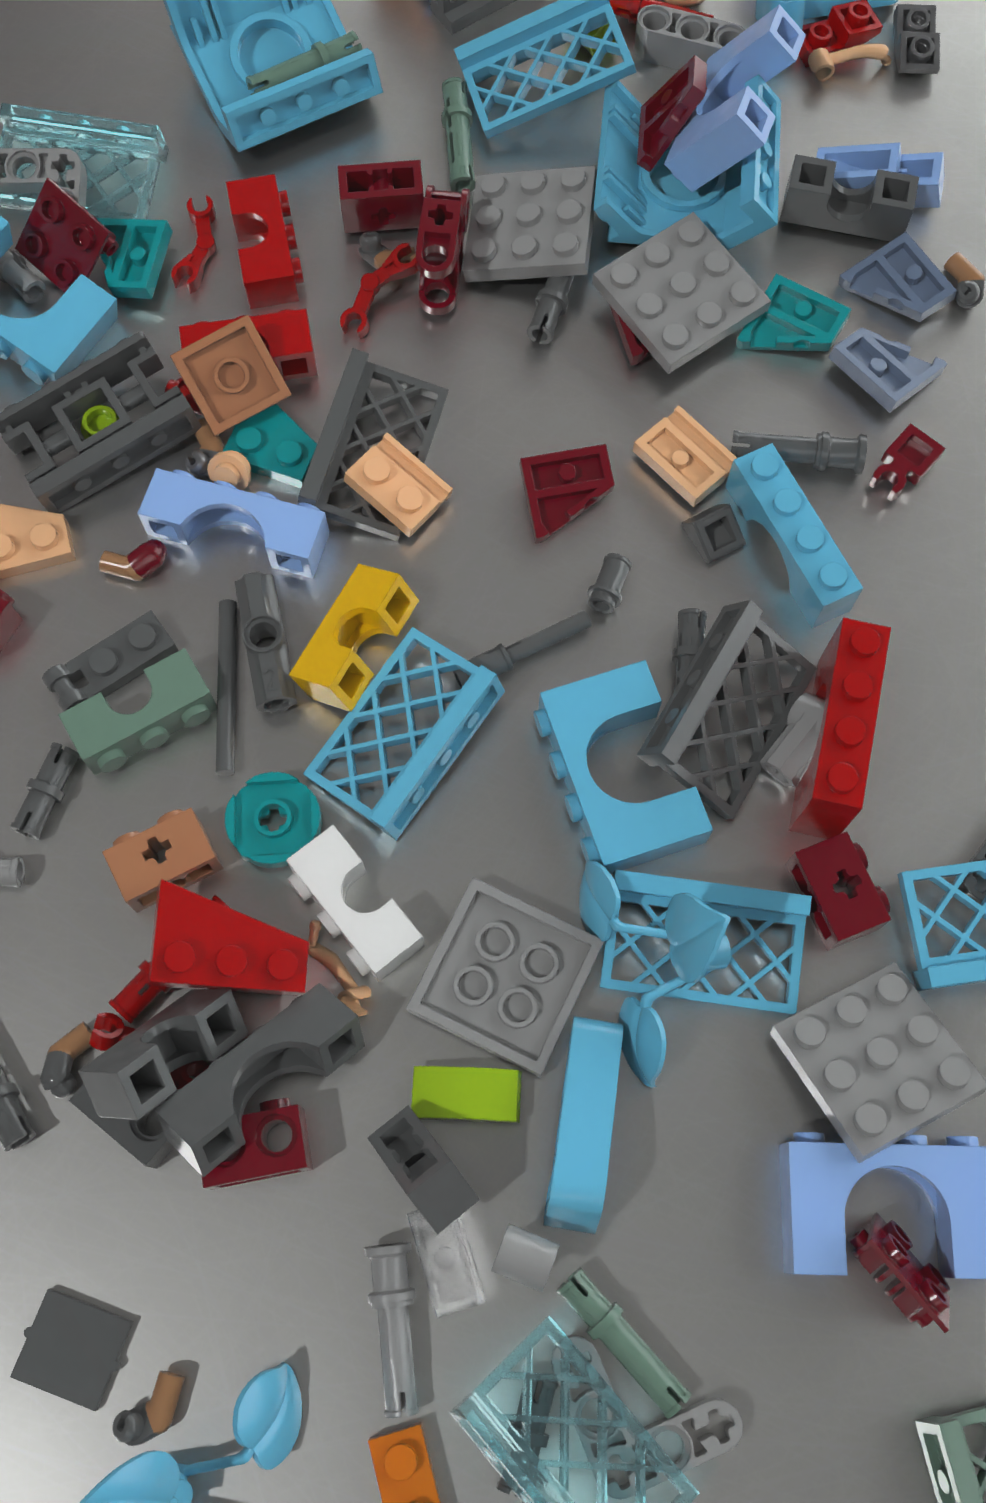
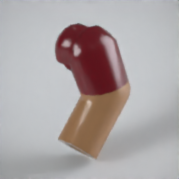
(137, 564)

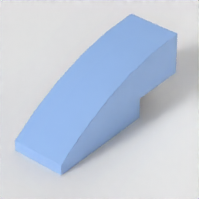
(859, 164)

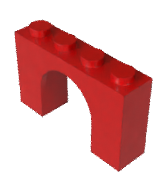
(851, 684)

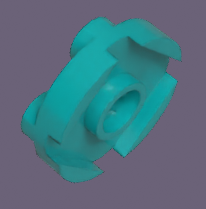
(254, 802)

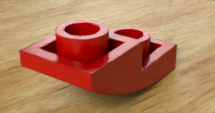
(846, 27)

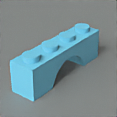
(815, 566)

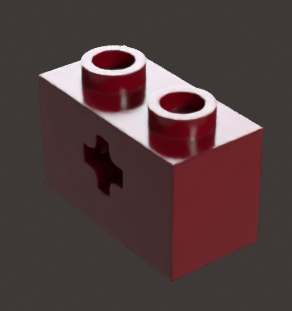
(381, 195)
(838, 915)

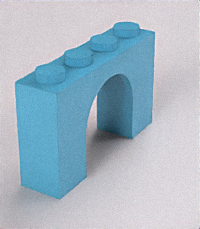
(63, 335)
(615, 830)

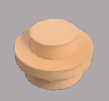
(231, 468)

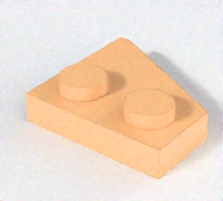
(32, 540)

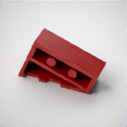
(220, 948)

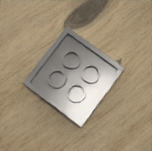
(531, 224)
(681, 292)
(505, 976)
(878, 1061)

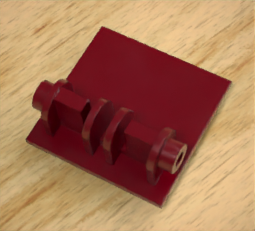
(63, 237)
(925, 1288)

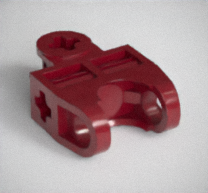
(441, 246)

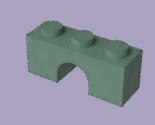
(109, 737)

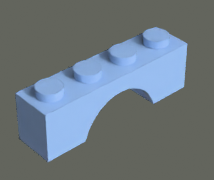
(184, 507)

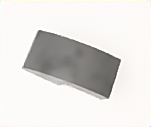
(916, 39)

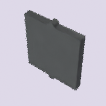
(72, 1349)

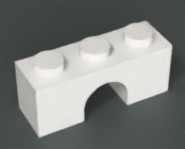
(377, 938)

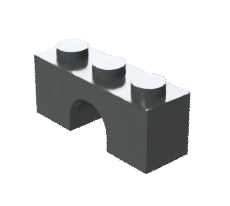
(871, 212)
(137, 1069)

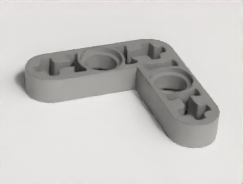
(48, 165)
(621, 1442)

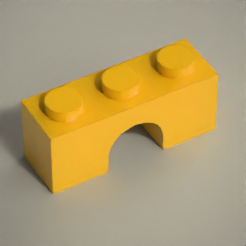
(368, 605)

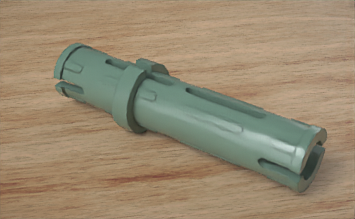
(316, 57)
(457, 120)
(623, 1342)

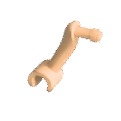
(823, 62)
(352, 992)

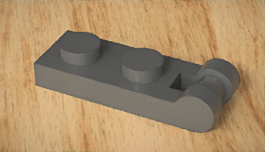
(111, 661)

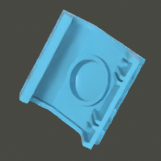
(243, 37)
(644, 203)

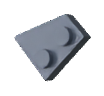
(900, 280)
(884, 367)

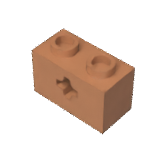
(136, 864)

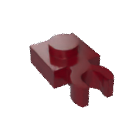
(907, 459)

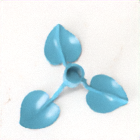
(695, 948)
(263, 1423)

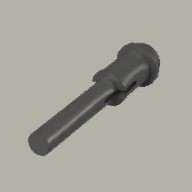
(502, 658)

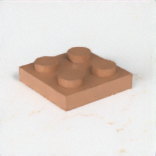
(230, 375)

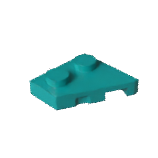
(139, 258)
(795, 320)
(274, 446)

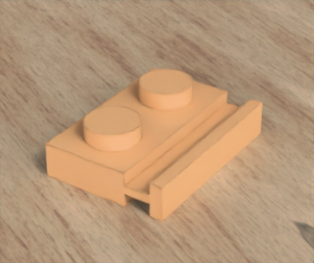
(685, 456)
(398, 484)

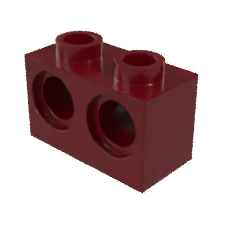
(255, 1157)

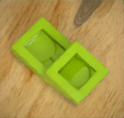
(466, 1094)

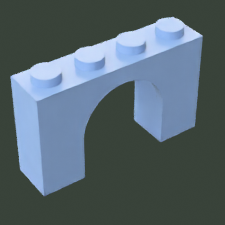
(732, 117)
(821, 1175)

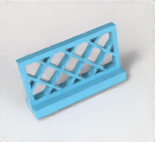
(533, 39)
(436, 752)
(730, 900)
(953, 968)

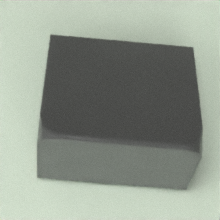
(714, 532)

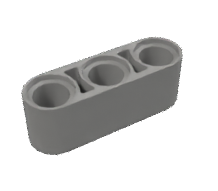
(674, 36)

